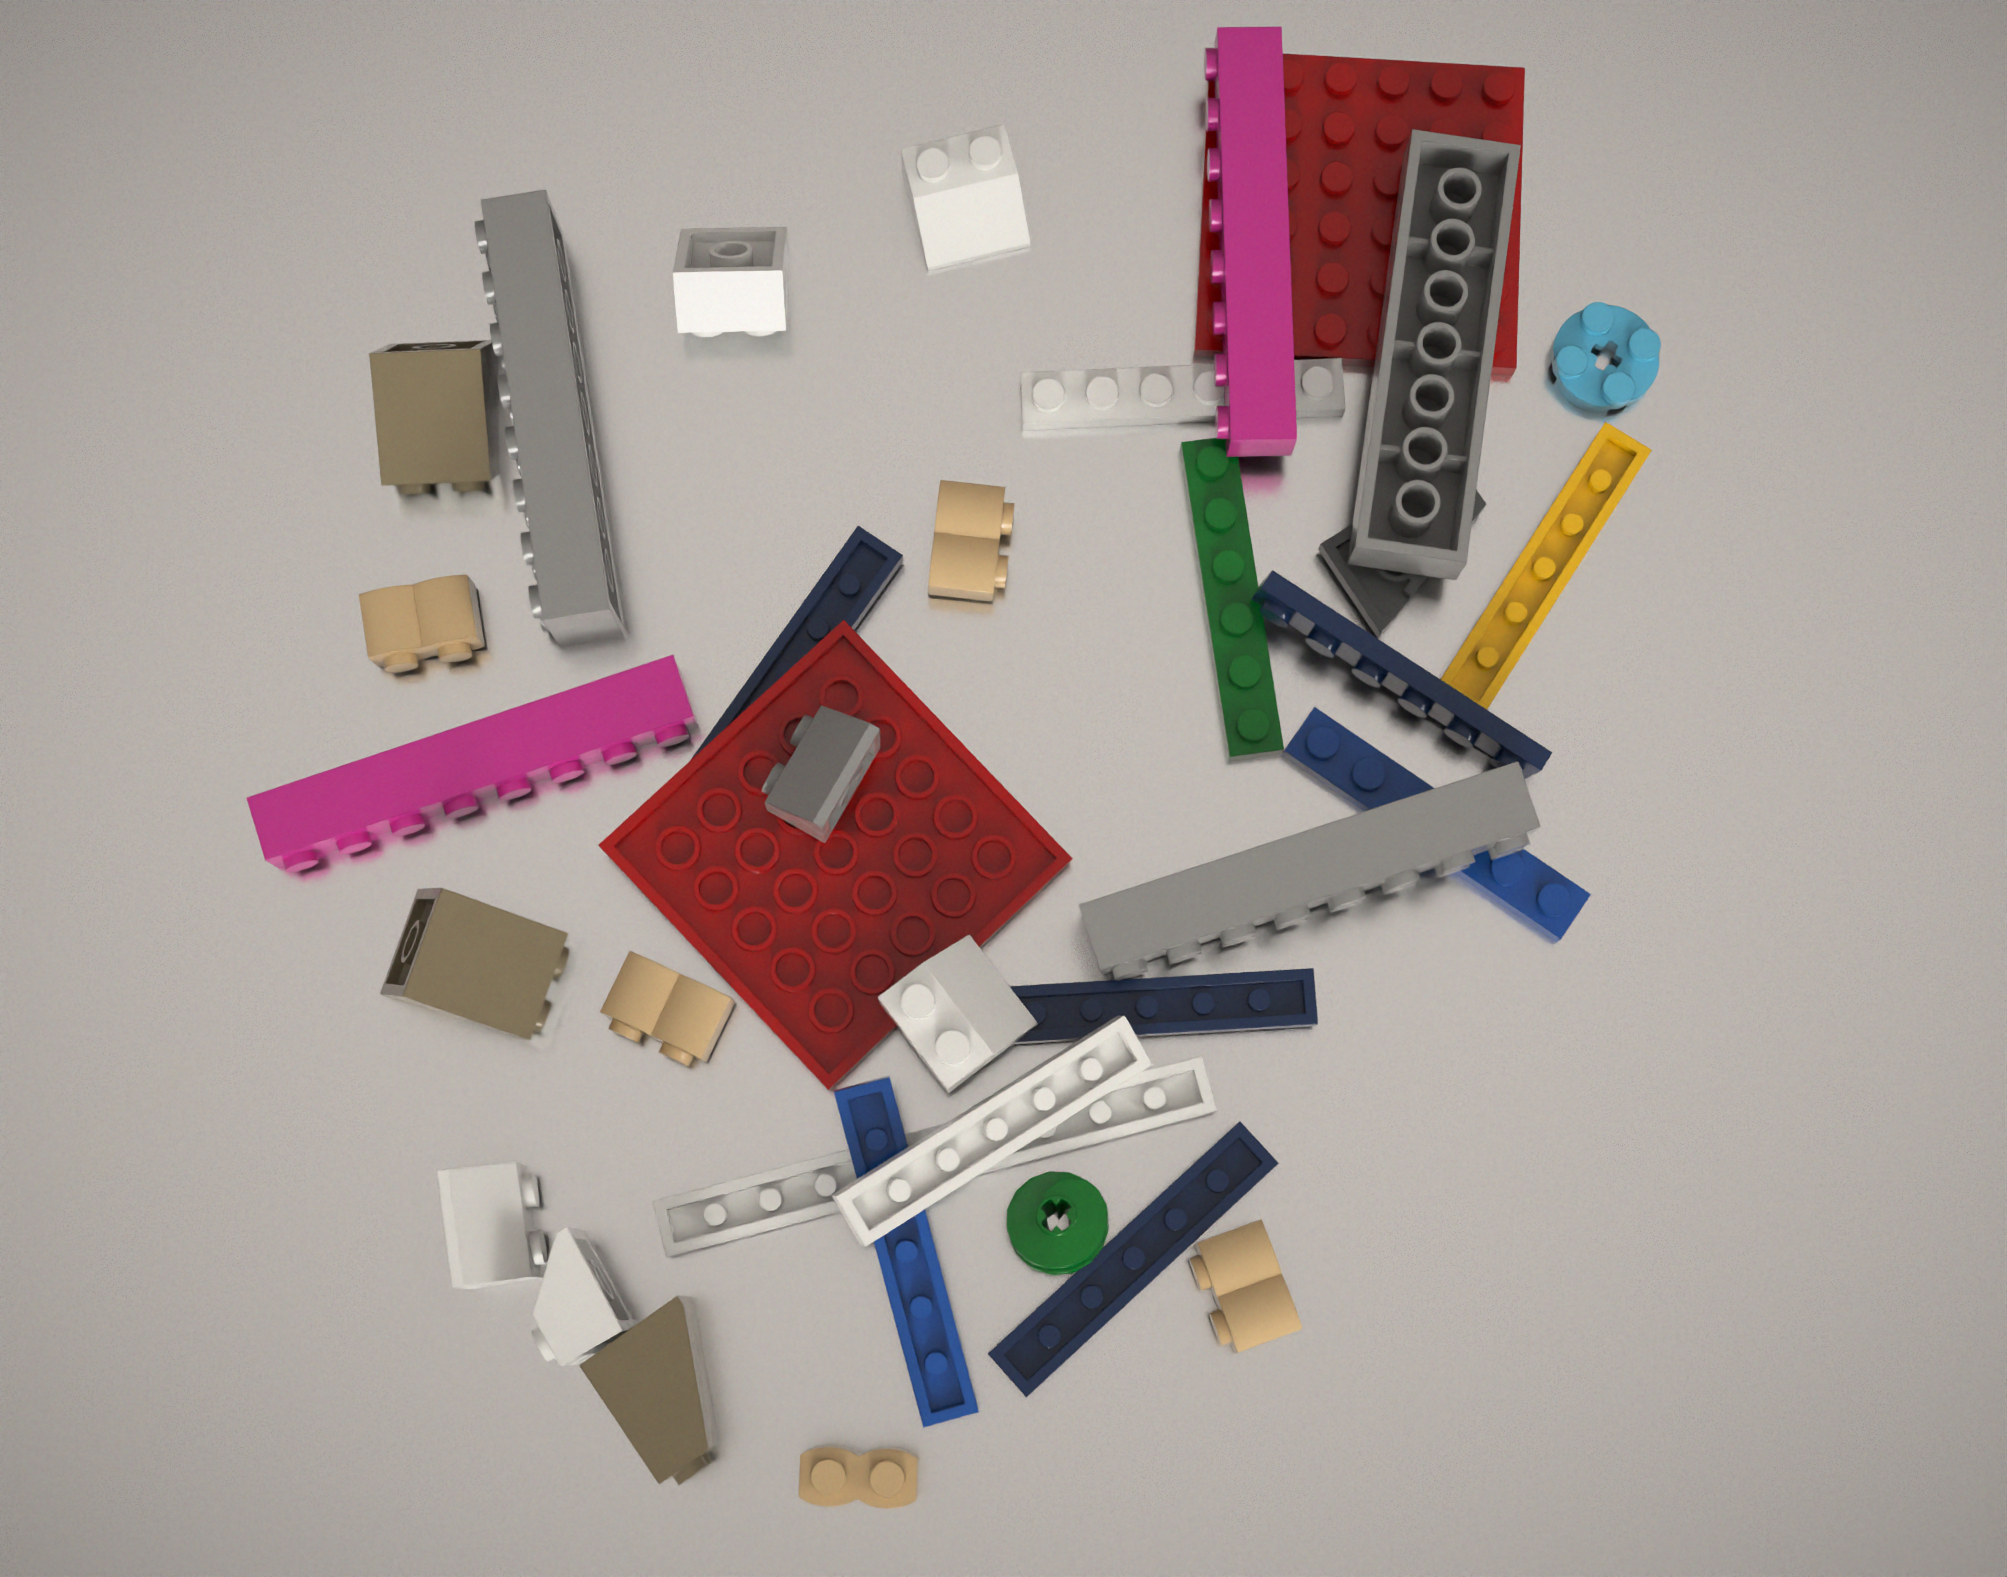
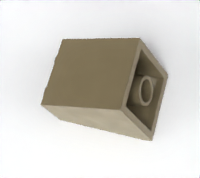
(436, 414)
(476, 963)
(660, 1390)

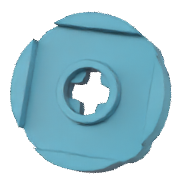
(1633, 347)

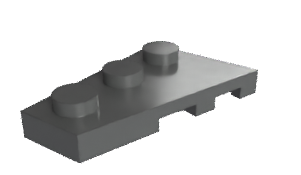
(1374, 591)

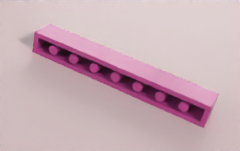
(1252, 242)
(472, 764)

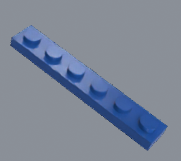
(1373, 779)
(909, 1264)

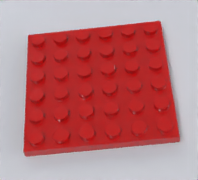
(1343, 178)
(830, 926)

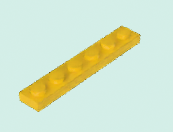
(1545, 565)

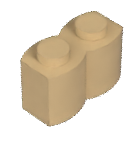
(968, 540)
(422, 622)
(666, 1008)
(1246, 1287)
(841, 1474)

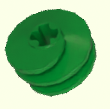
(1057, 1250)

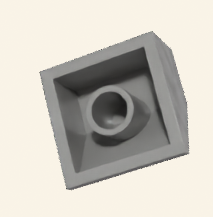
(822, 771)

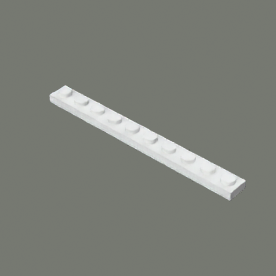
(805, 1188)

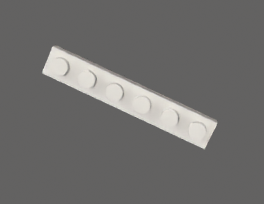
(1158, 395)
(991, 1130)

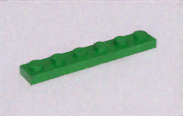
(1227, 587)

